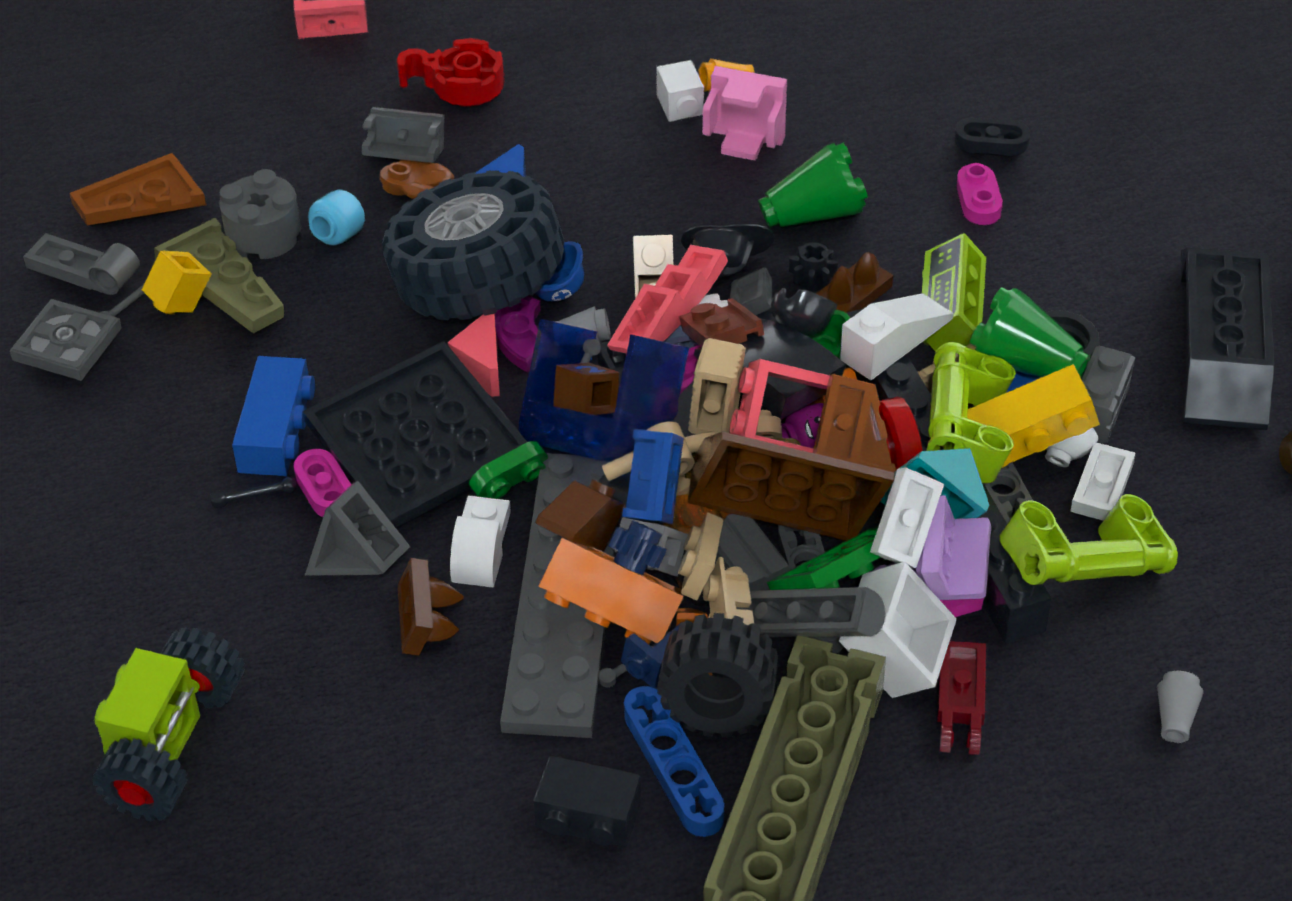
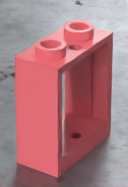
(314, 15)
(752, 385)

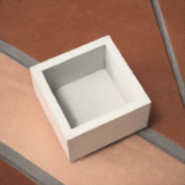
(913, 631)

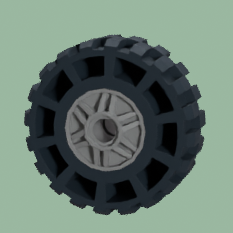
(473, 245)

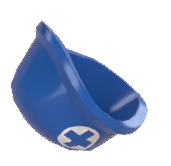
(567, 277)

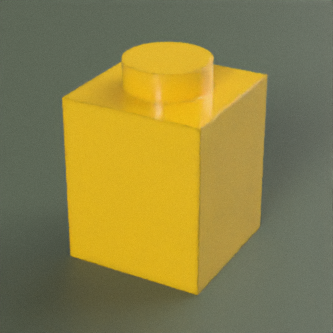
(176, 282)

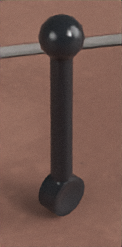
(220, 498)

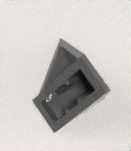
(355, 537)

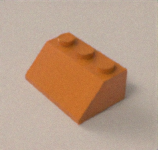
(610, 591)

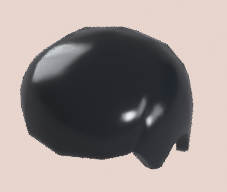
(803, 312)

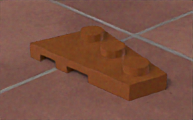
(140, 191)

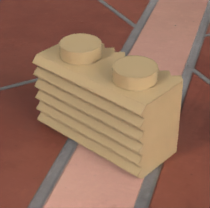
(716, 386)

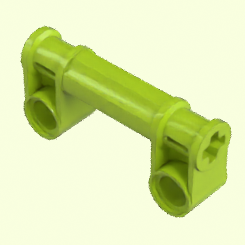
(972, 381)
(1129, 544)

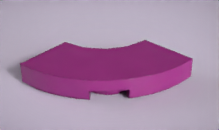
(517, 331)

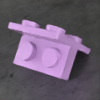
(955, 555)

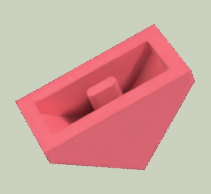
(478, 352)

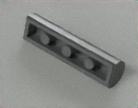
(818, 612)

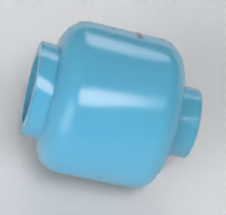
(336, 217)

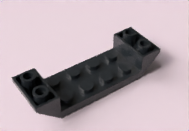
(1228, 338)

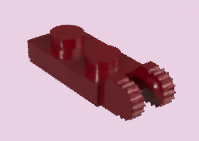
(962, 693)

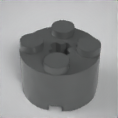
(260, 214)

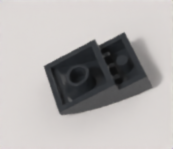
(793, 349)

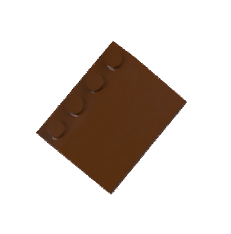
(785, 485)

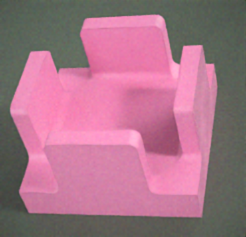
(746, 110)

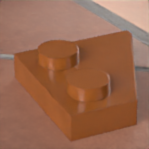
(852, 424)

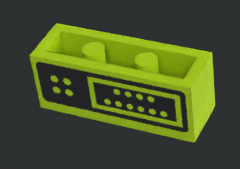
(956, 281)

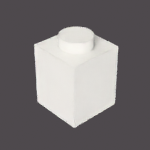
(680, 90)

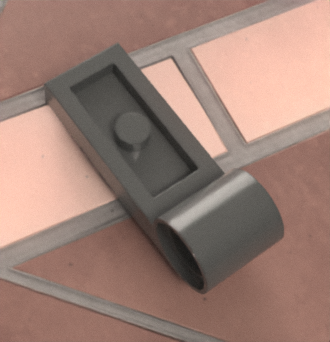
(83, 265)

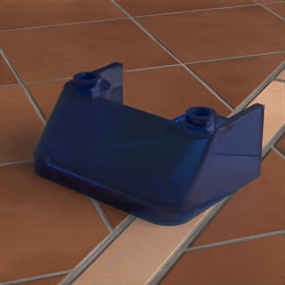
(645, 396)

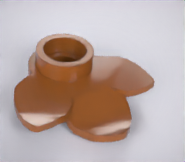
(412, 177)

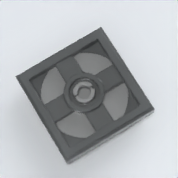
(65, 339)

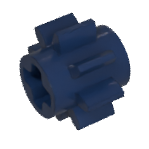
(637, 547)

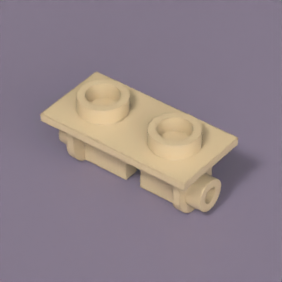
(727, 591)

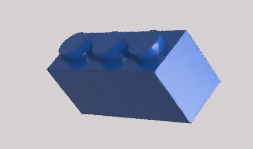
(272, 416)

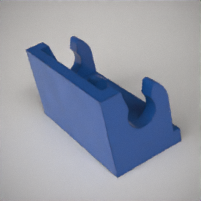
(654, 476)

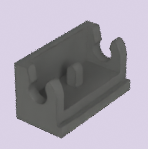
(404, 135)

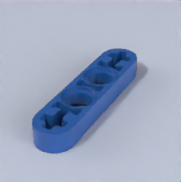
(669, 761)

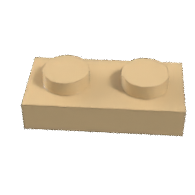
(700, 555)

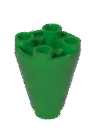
(815, 190)
(1027, 337)

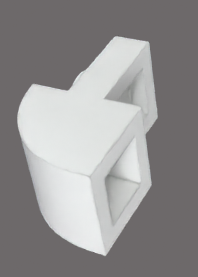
(478, 541)

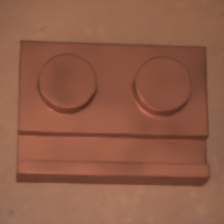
(724, 324)

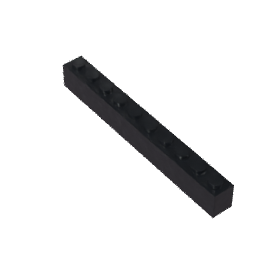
(1011, 602)

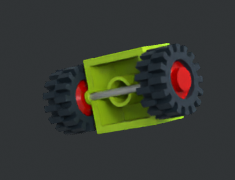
(154, 715)

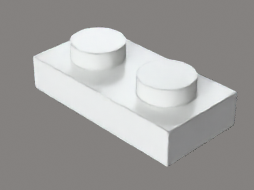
(1102, 481)
(907, 517)

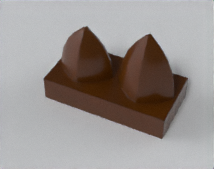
(858, 285)
(416, 598)

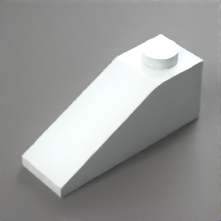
(889, 331)

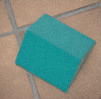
(960, 478)

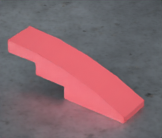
(676, 292)

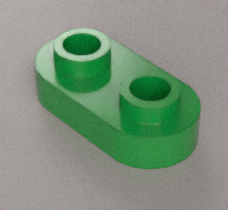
(508, 470)

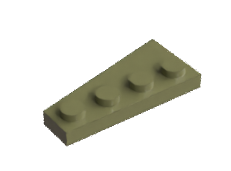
(232, 282)

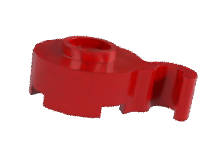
(460, 75)

